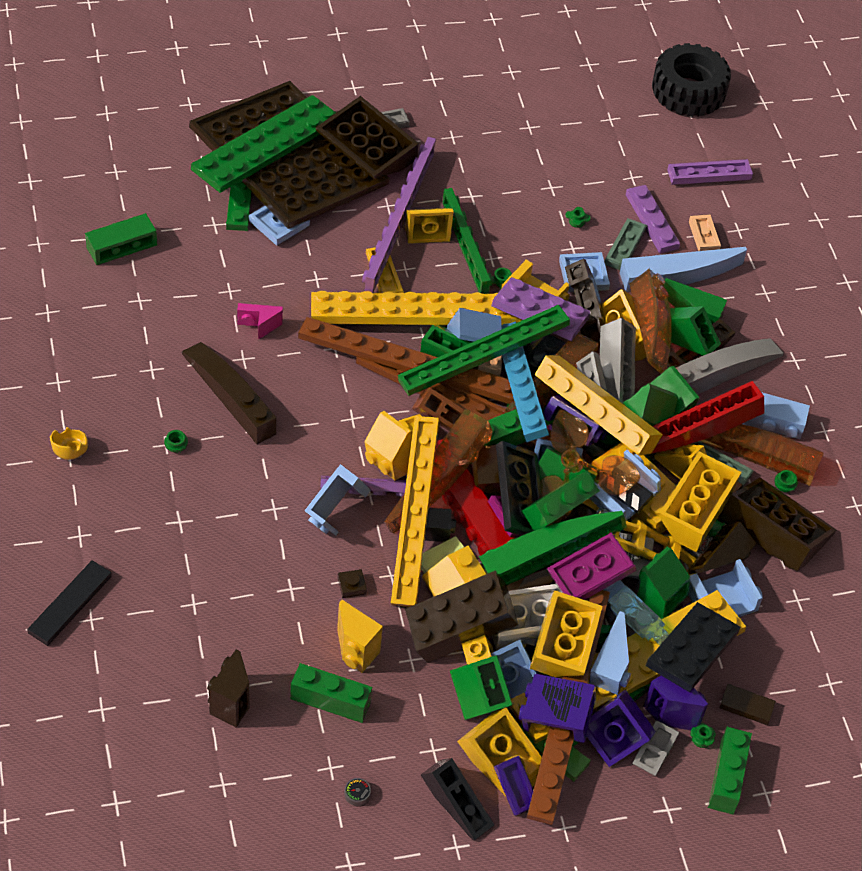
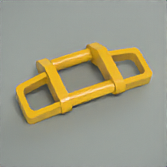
(640, 532)

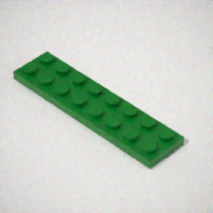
(262, 144)

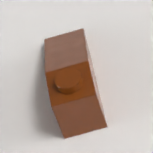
(436, 405)

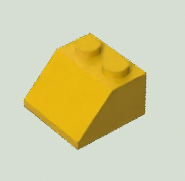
(428, 225)
(389, 446)
(453, 571)
(358, 637)

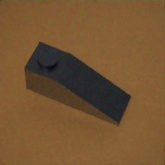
(457, 797)

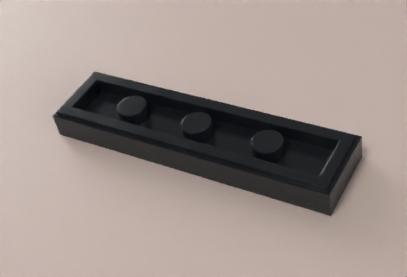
(69, 603)

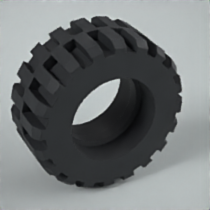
(686, 95)

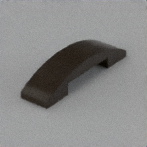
(587, 296)
(684, 355)

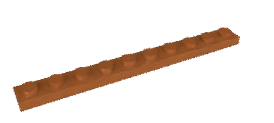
(400, 358)
(458, 396)
(559, 745)

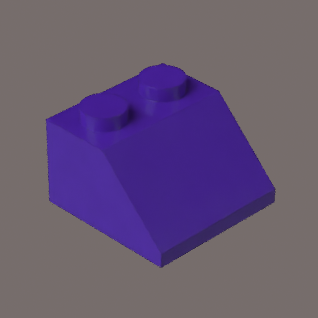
(619, 728)

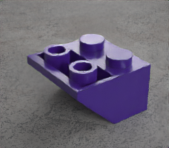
(675, 705)

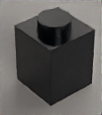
(439, 525)

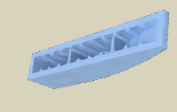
(683, 267)

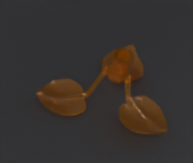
(572, 432)

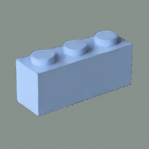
(781, 417)

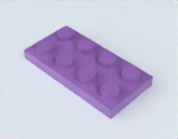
(525, 301)

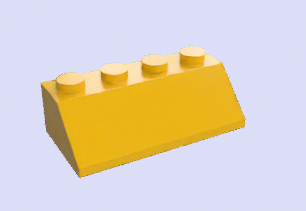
(698, 500)

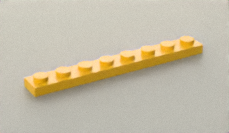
(415, 512)

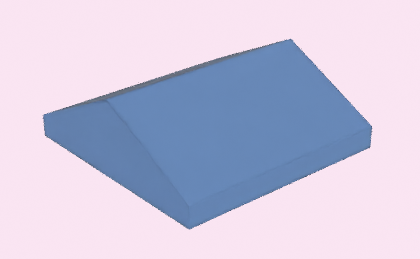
(516, 667)

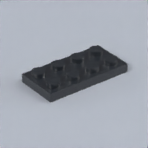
(518, 485)
(693, 647)

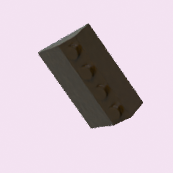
(369, 139)
(778, 523)

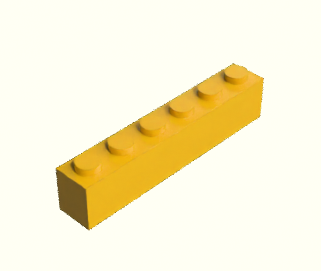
(598, 405)

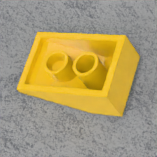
(498, 740)

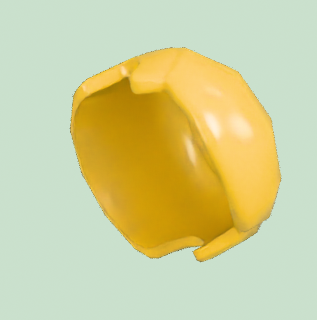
(69, 443)

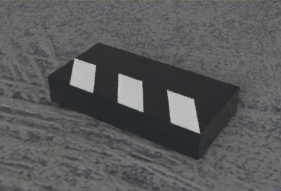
(636, 497)

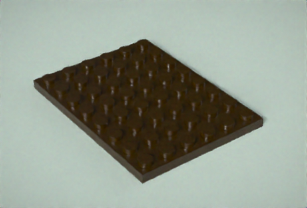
(301, 182)

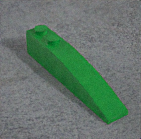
(549, 544)

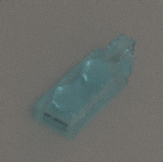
(638, 615)

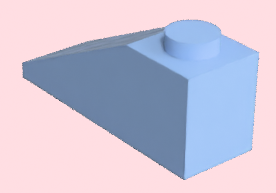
(612, 663)

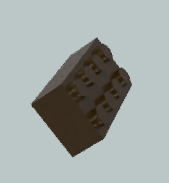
(461, 615)

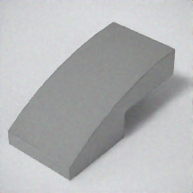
(654, 752)

